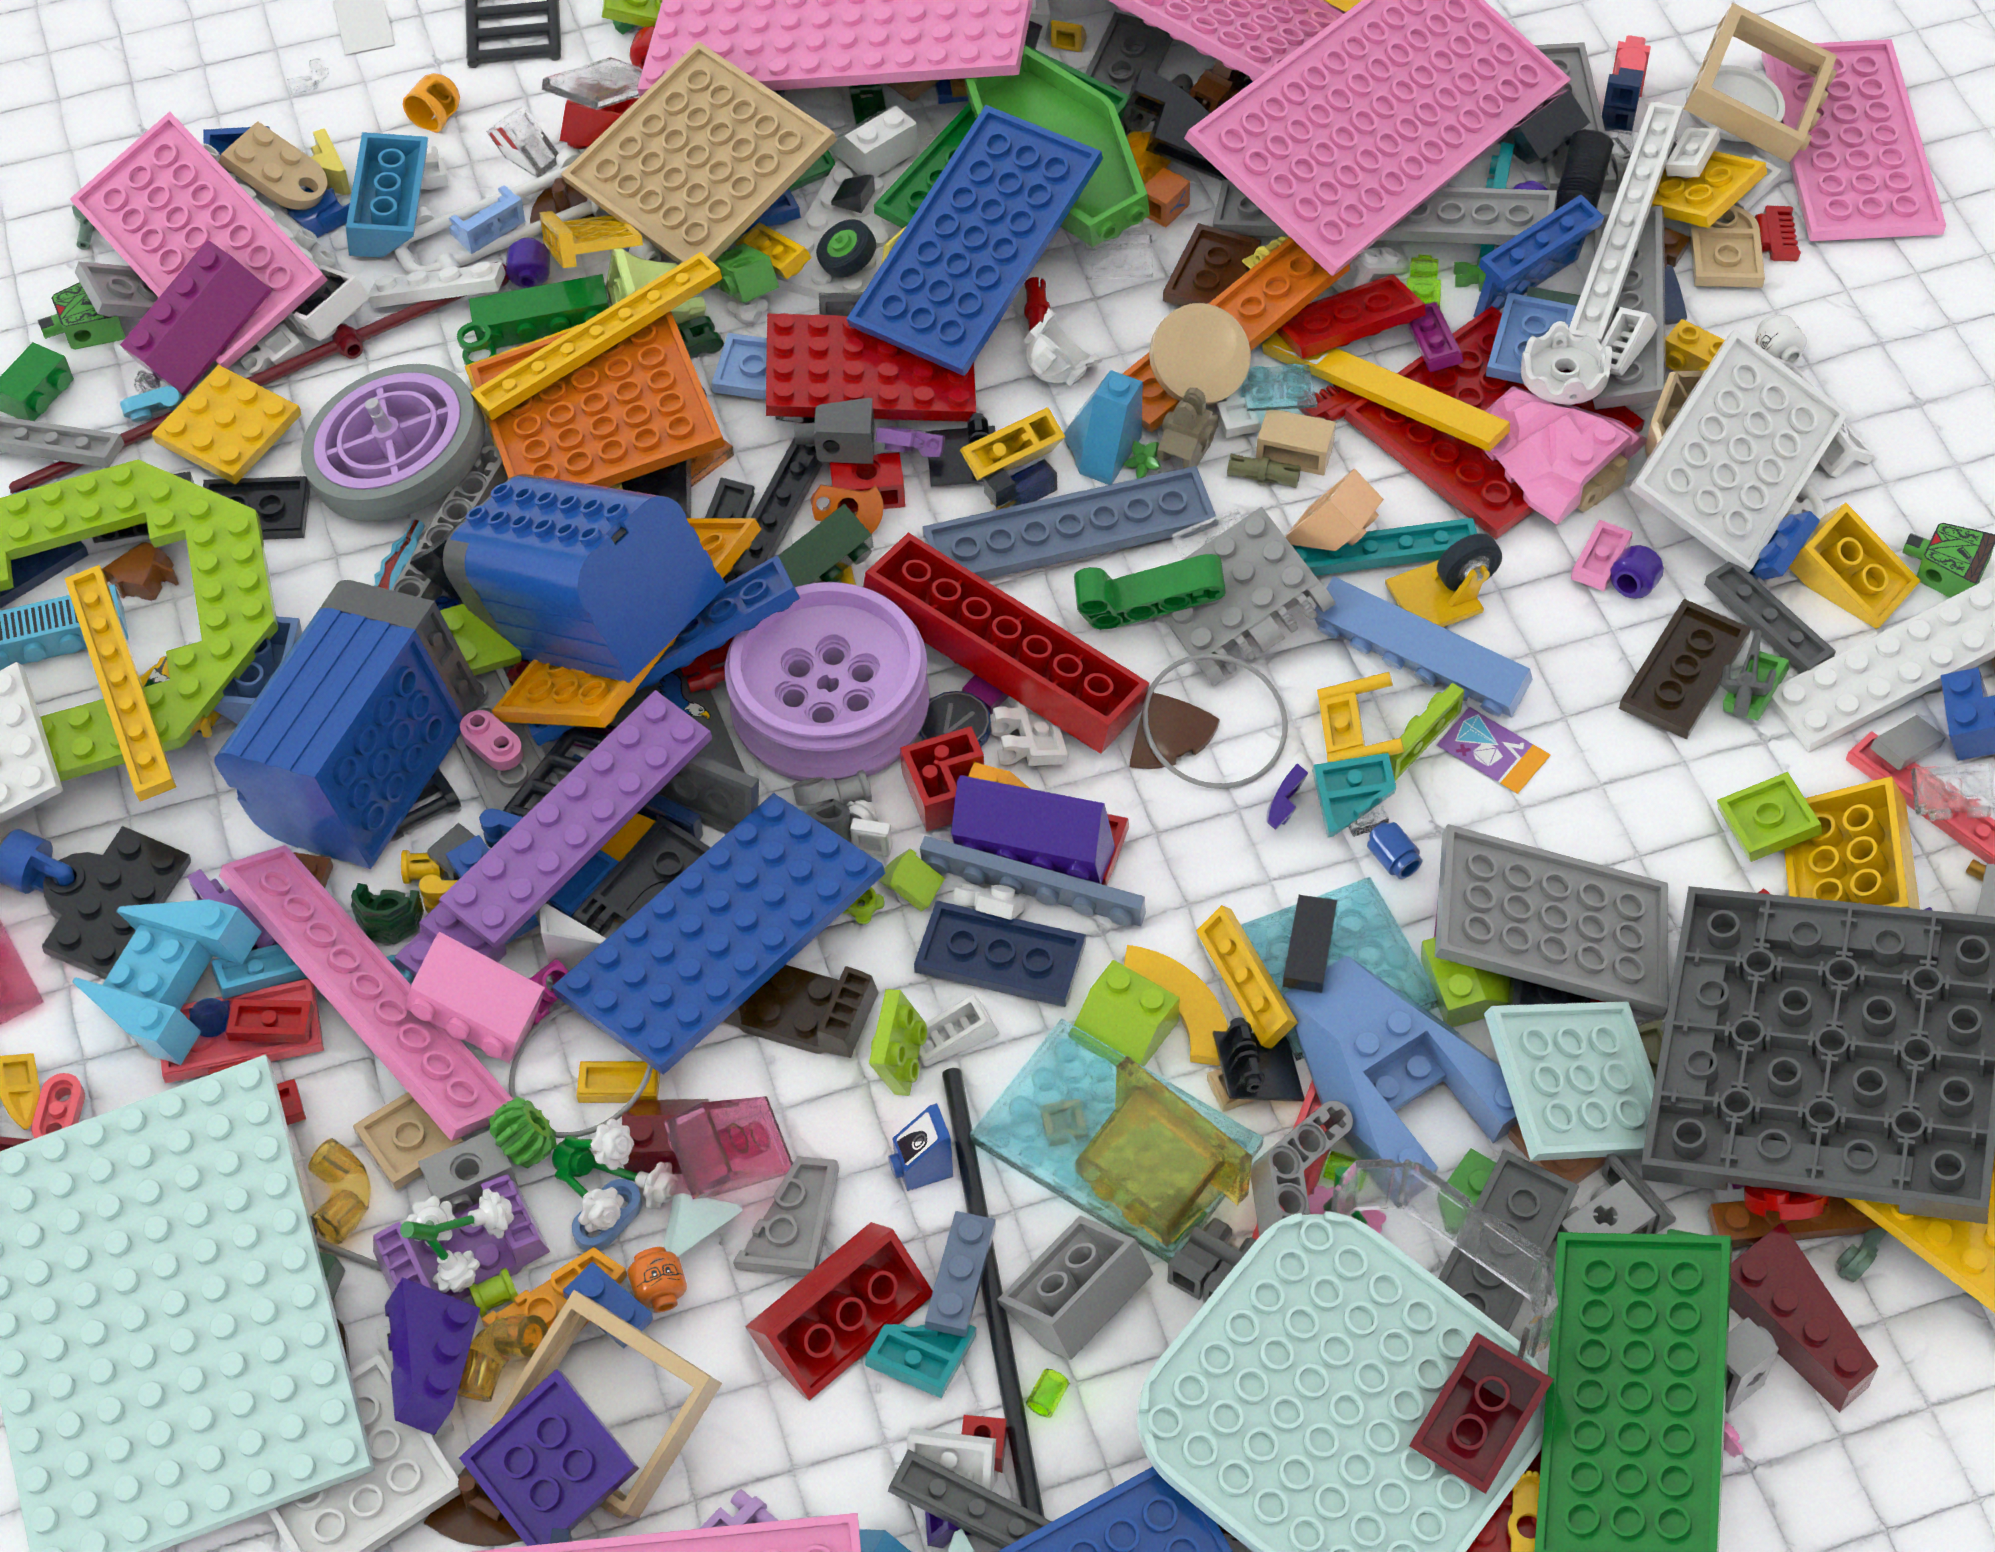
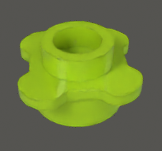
(872, 903)

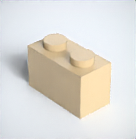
(1296, 440)

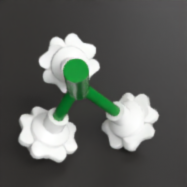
(435, 1223)

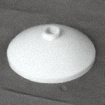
(1749, 88)

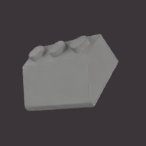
(1076, 1286)

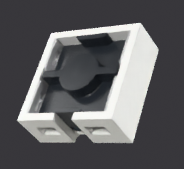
(328, 306)

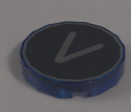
(954, 712)

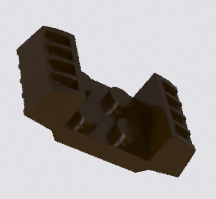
(809, 1010)

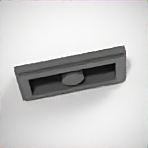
(1619, 1168)

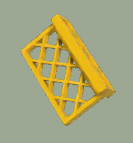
(585, 236)

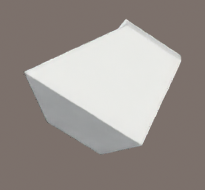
(566, 938)

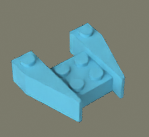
(163, 967)

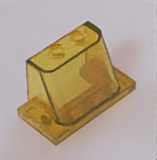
(1161, 1157)

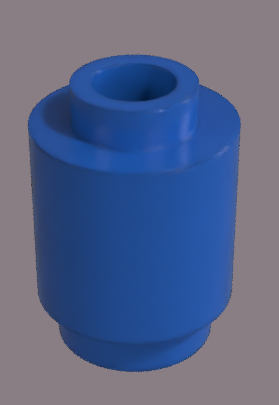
(1394, 850)

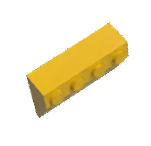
(1861, 850)

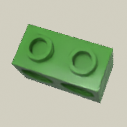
(745, 273)

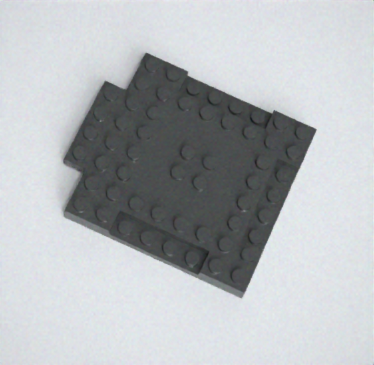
(1829, 1053)

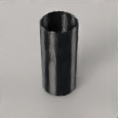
(1585, 167)

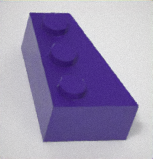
(429, 1352)

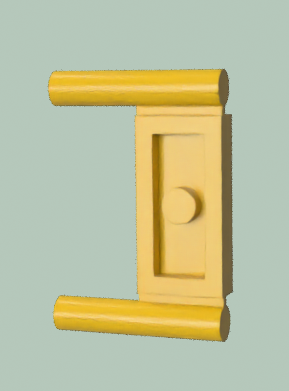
(1343, 720)

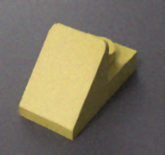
(328, 158)

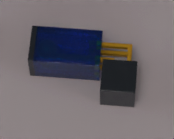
(1022, 486)

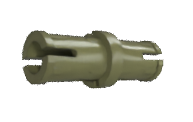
(1263, 470)

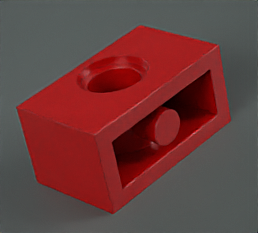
(884, 473)

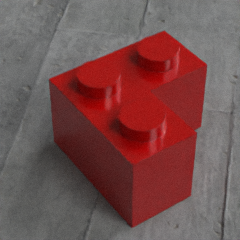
(933, 772)

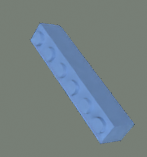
(1424, 648)

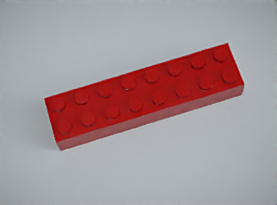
(1009, 643)

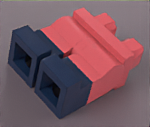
(1625, 84)

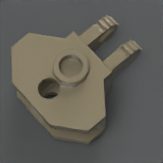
(1188, 430)

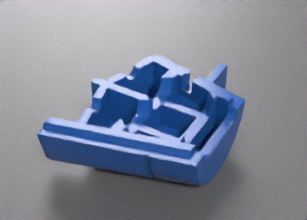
(324, 216)

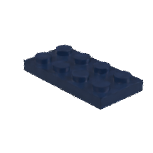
(1000, 953)

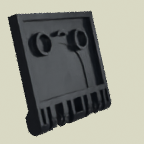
(640, 875)

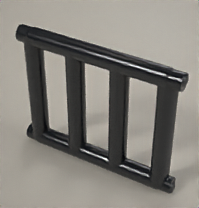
(474, 35)
(553, 760)

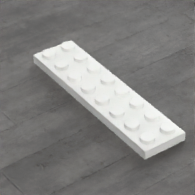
(1889, 668)

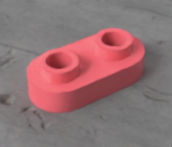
(55, 1114)

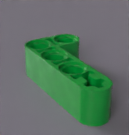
(1148, 593)

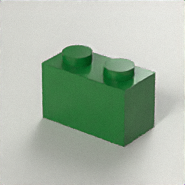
(33, 382)

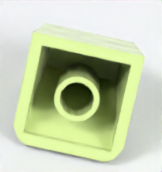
(630, 273)

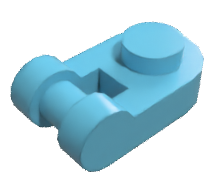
(143, 405)

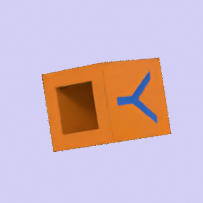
(1167, 196)

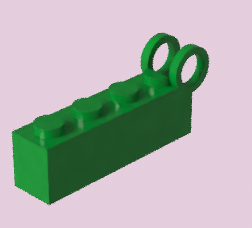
(531, 313)

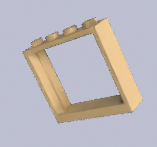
(1743, 120)
(555, 1346)

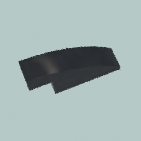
(1174, 115)

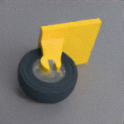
(1450, 586)

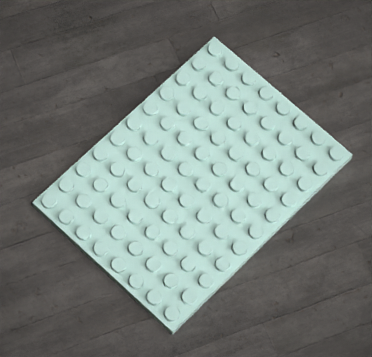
(168, 1323)

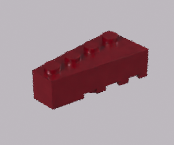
(1788, 1299)

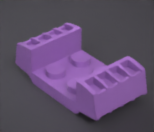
(418, 1262)

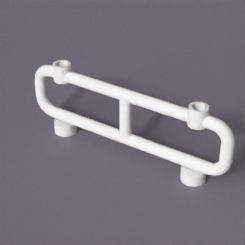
(428, 225)

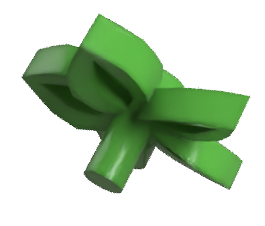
(1143, 458)

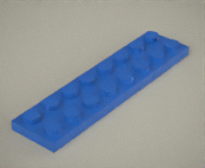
(734, 610)

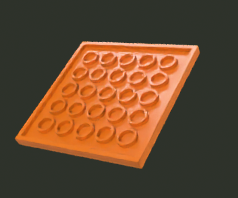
(611, 416)

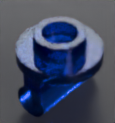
(210, 1016)

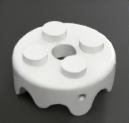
(1562, 351)

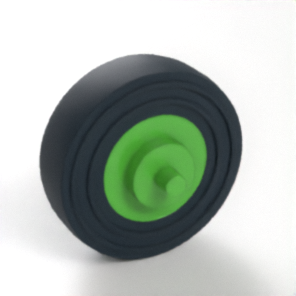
(846, 248)

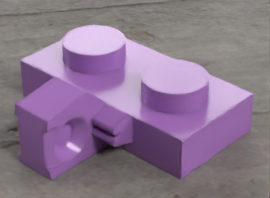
(903, 440)

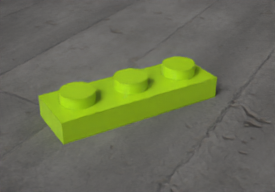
(1426, 728)

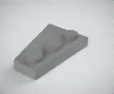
(795, 1225)

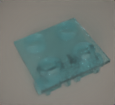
(1278, 388)

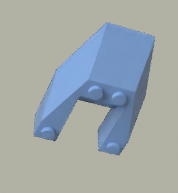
(1382, 1052)

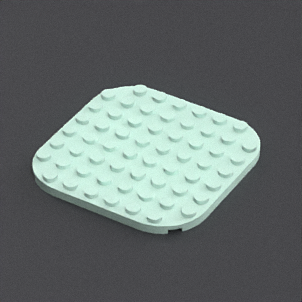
(1306, 1385)

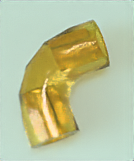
(348, 1190)
(494, 1348)

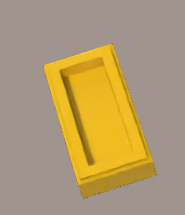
(614, 1081)

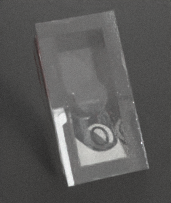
(524, 142)

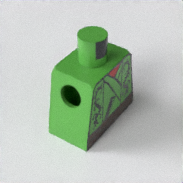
(80, 320)
(1952, 557)

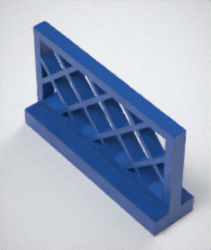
(1536, 253)

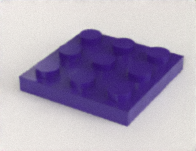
(548, 1461)

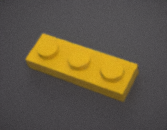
(785, 255)

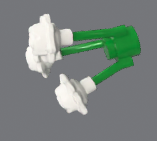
(613, 1147)

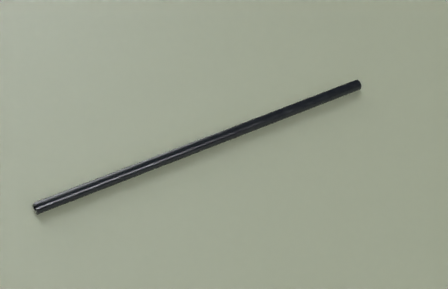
(991, 1290)

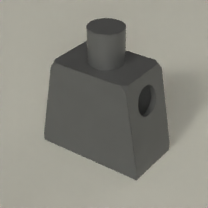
(841, 432)

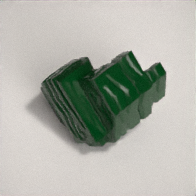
(388, 915)

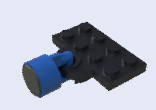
(90, 888)

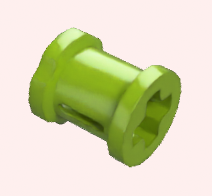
(493, 1292)

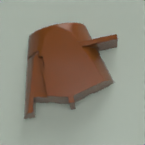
(141, 572)

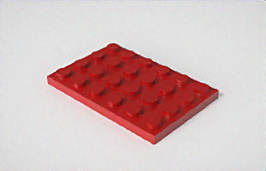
(827, 361)

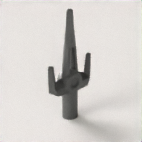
(1747, 683)

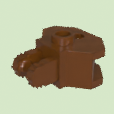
(1217, 86)

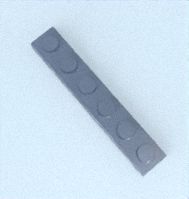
(1043, 884)

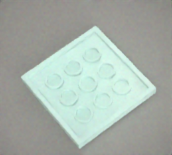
(1574, 1077)

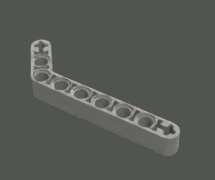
(468, 494)
(1288, 1184)

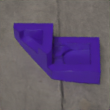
(1281, 808)

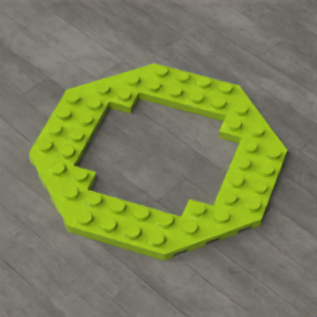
(228, 584)

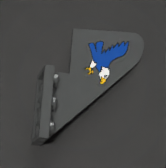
(714, 778)

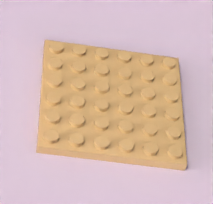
(699, 156)

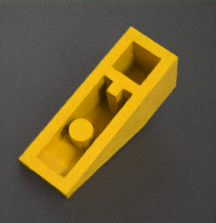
(1014, 444)

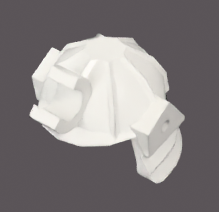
(1054, 355)

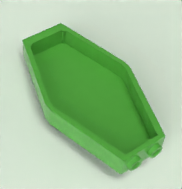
(1074, 109)

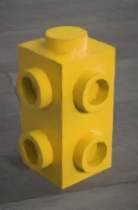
(1690, 347)

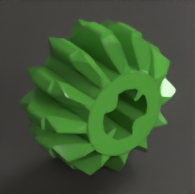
(522, 1132)

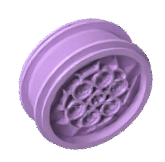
(829, 684)

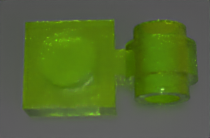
(1424, 280)

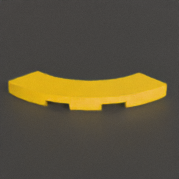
(1197, 1004)

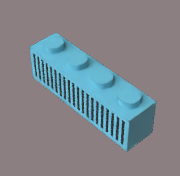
(45, 630)

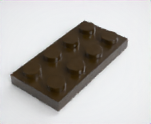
(1684, 668)

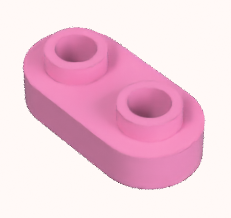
(488, 737)

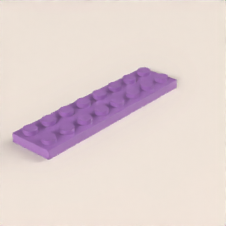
(575, 819)

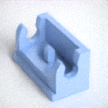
(490, 222)

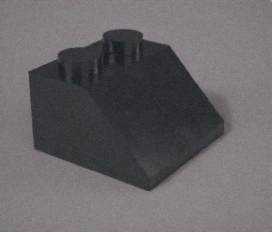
(1547, 128)

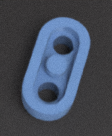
(631, 1194)

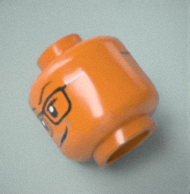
(657, 1279)

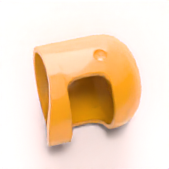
(432, 96)

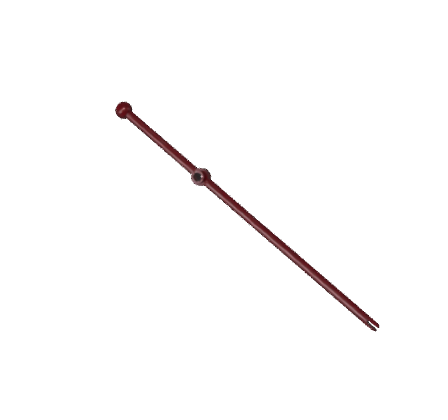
(344, 341)

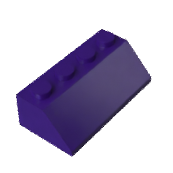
(1033, 827)

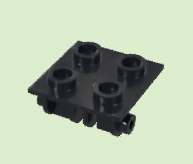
(952, 467)
(1256, 1070)

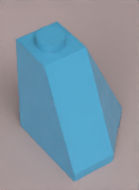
(1107, 427)

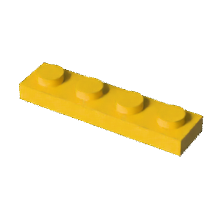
(1246, 977)

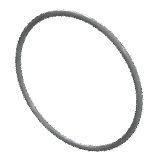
(1195, 781)
(631, 1102)

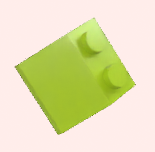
(1462, 990)
(1128, 1013)

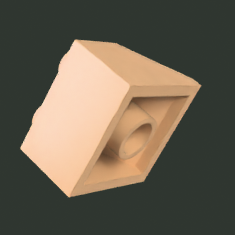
(1337, 515)

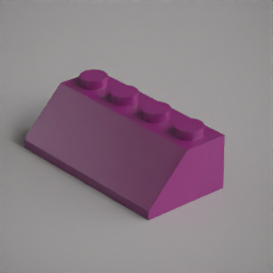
(195, 318)

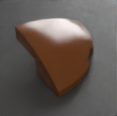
(1174, 729)

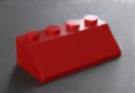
(840, 1309)

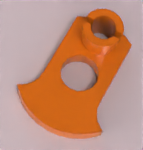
(869, 504)

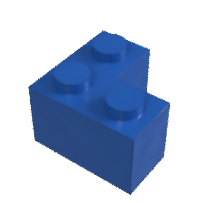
(1969, 713)

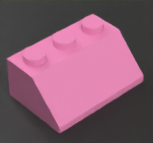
(474, 998)

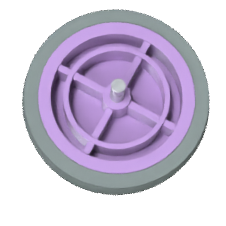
(393, 442)

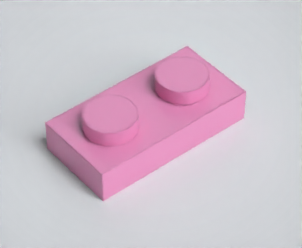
(1599, 554)

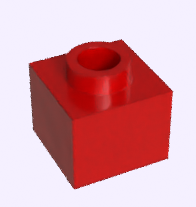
(989, 1428)

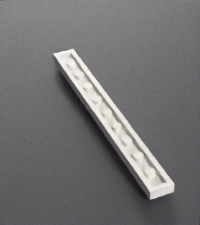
(1626, 221)

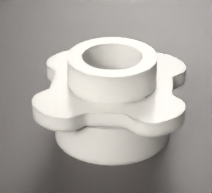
(748, 312)

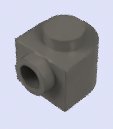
(835, 817)

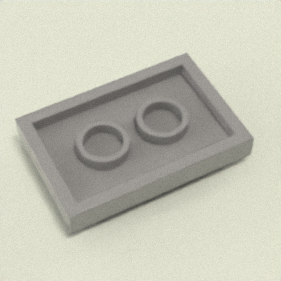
(115, 289)

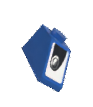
(922, 1150)

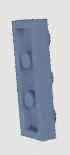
(960, 1274)

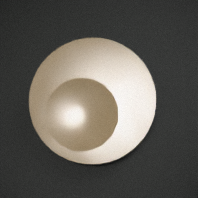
(1200, 350)

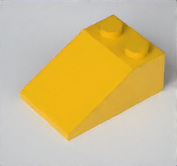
(1853, 567)

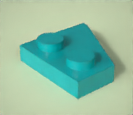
(1352, 789)
(919, 1356)

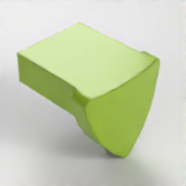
(912, 879)

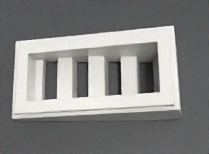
(1624, 321)
(958, 1042)

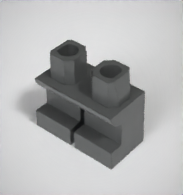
(1205, 1260)

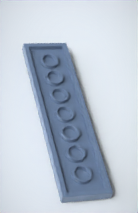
(1074, 524)

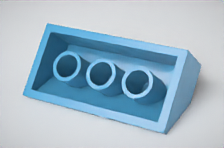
(385, 193)

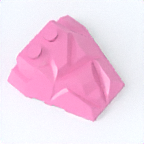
(1556, 449)

